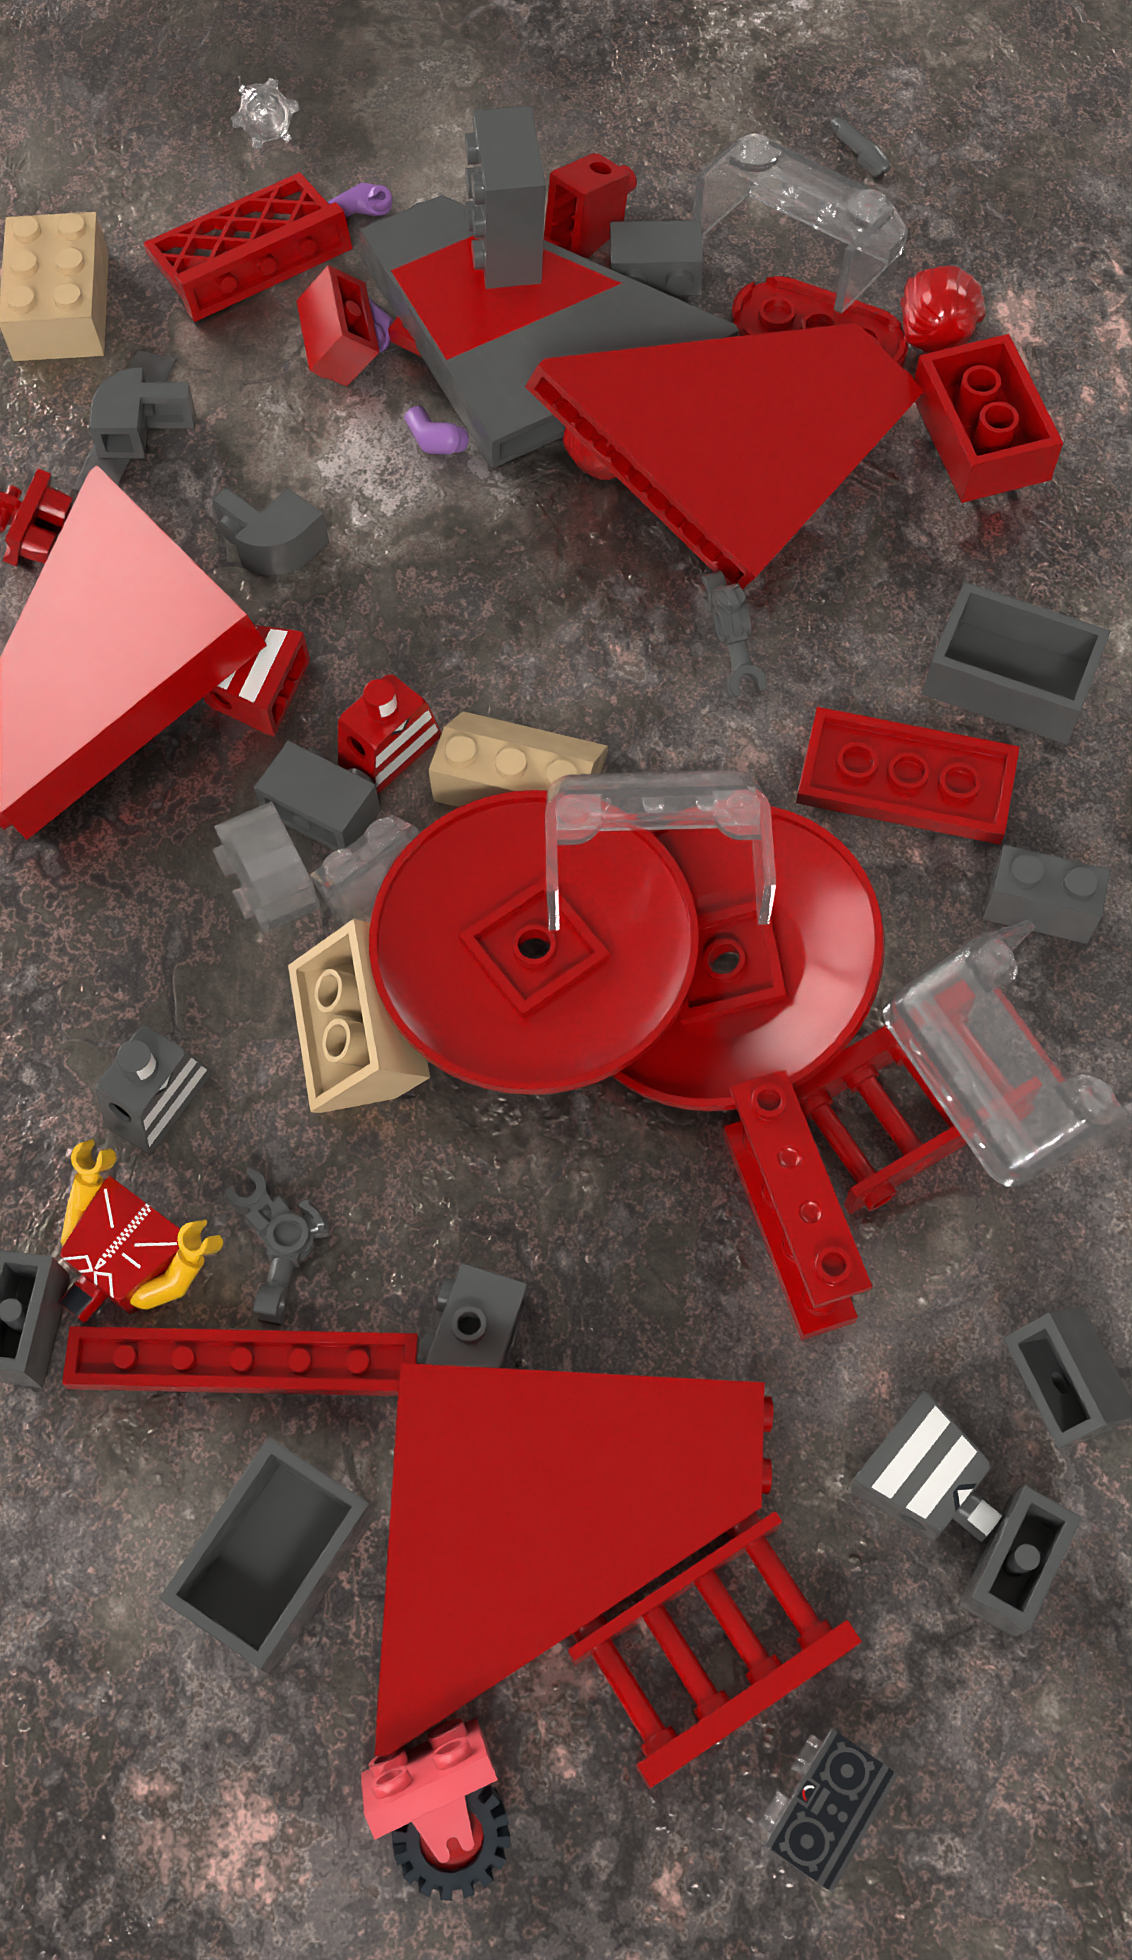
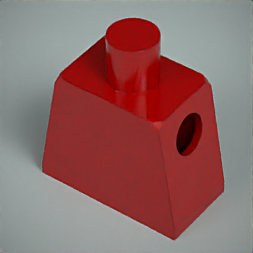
(585, 201)

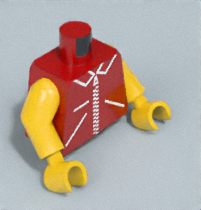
(123, 1244)

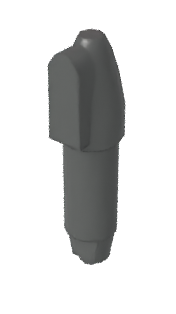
(869, 154)

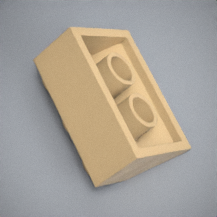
(494, 757)
(343, 1029)

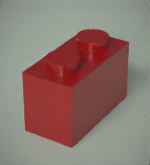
(337, 326)

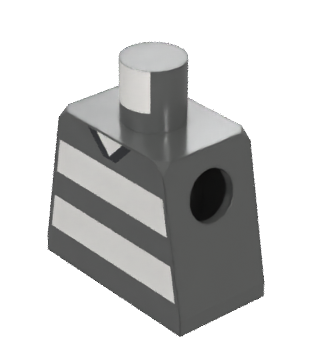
(152, 1085)
(928, 1475)

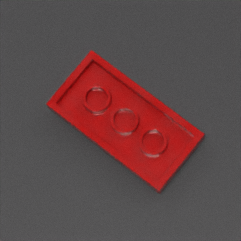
(908, 775)

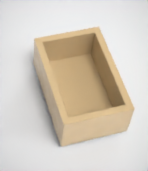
(54, 286)

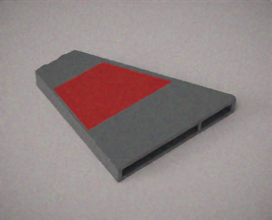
(492, 339)

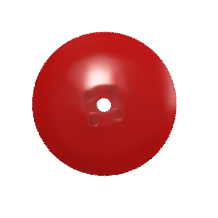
(798, 979)
(513, 1024)

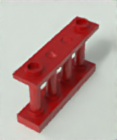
(858, 1070)
(795, 1205)
(767, 1675)

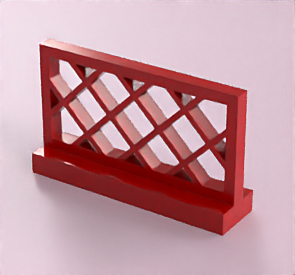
(253, 262)

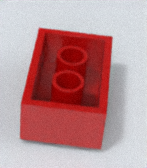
(986, 418)

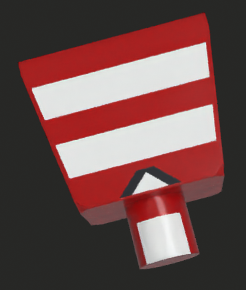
(266, 683)
(385, 730)

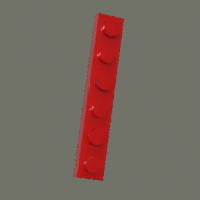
(237, 1360)

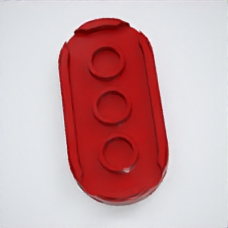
(795, 305)

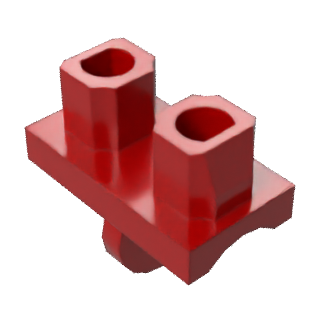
(41, 502)

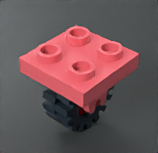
(440, 1809)

